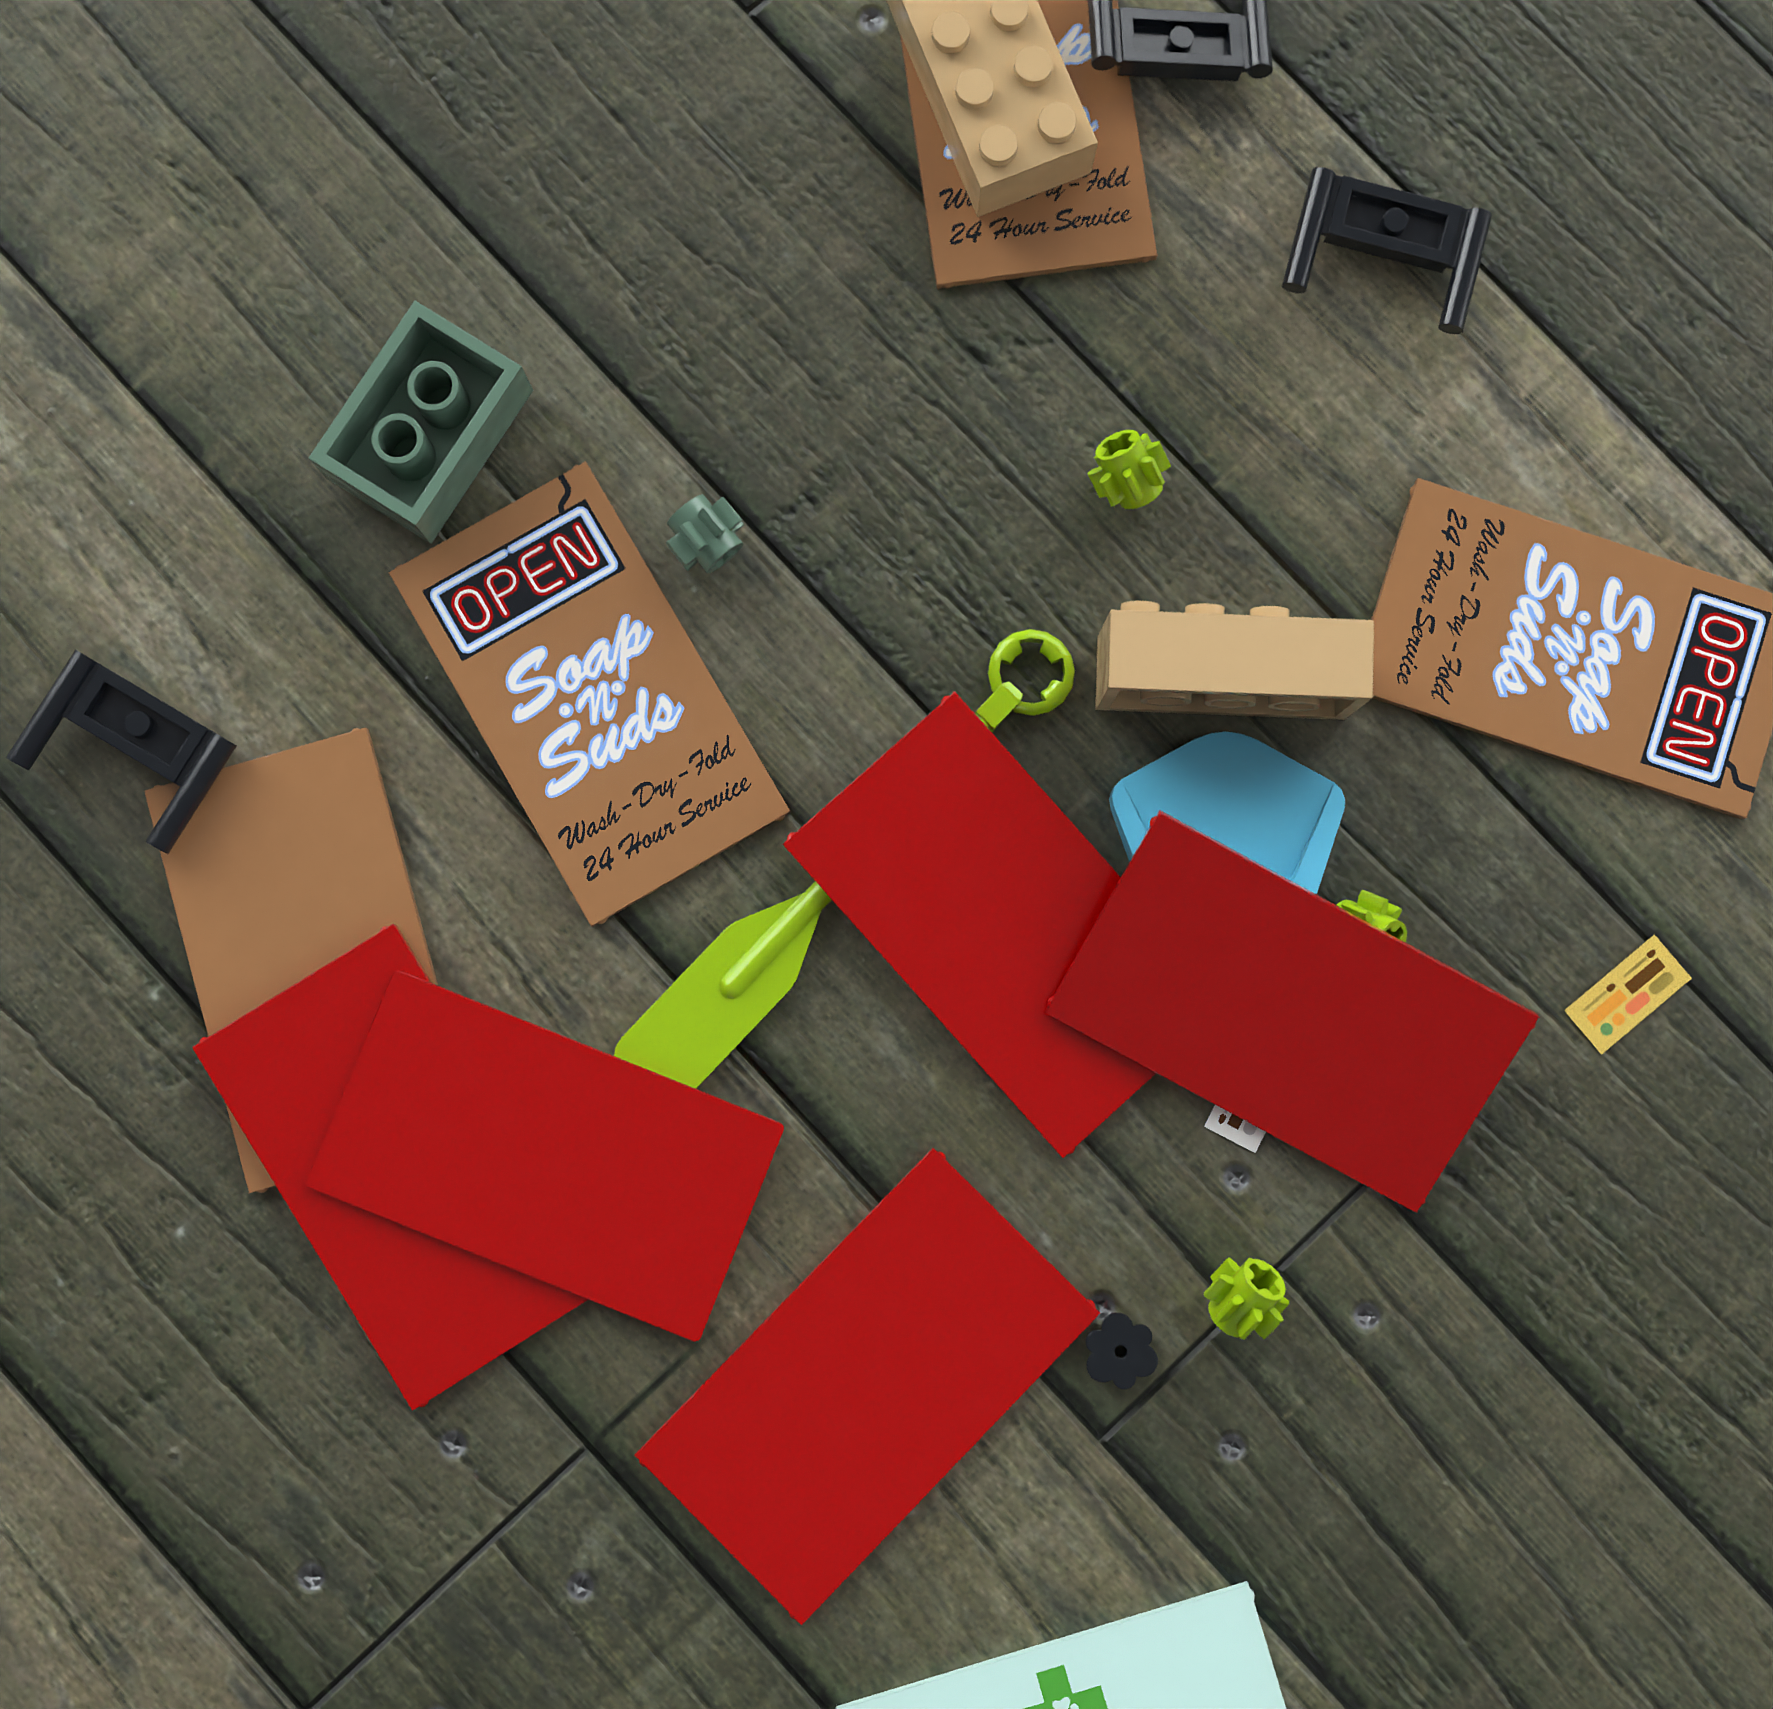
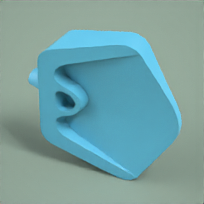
(1240, 798)

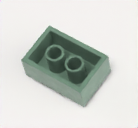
(422, 422)

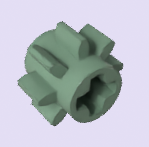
(705, 533)

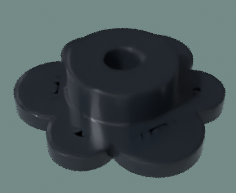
(1137, 1359)

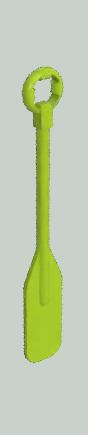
(762, 954)

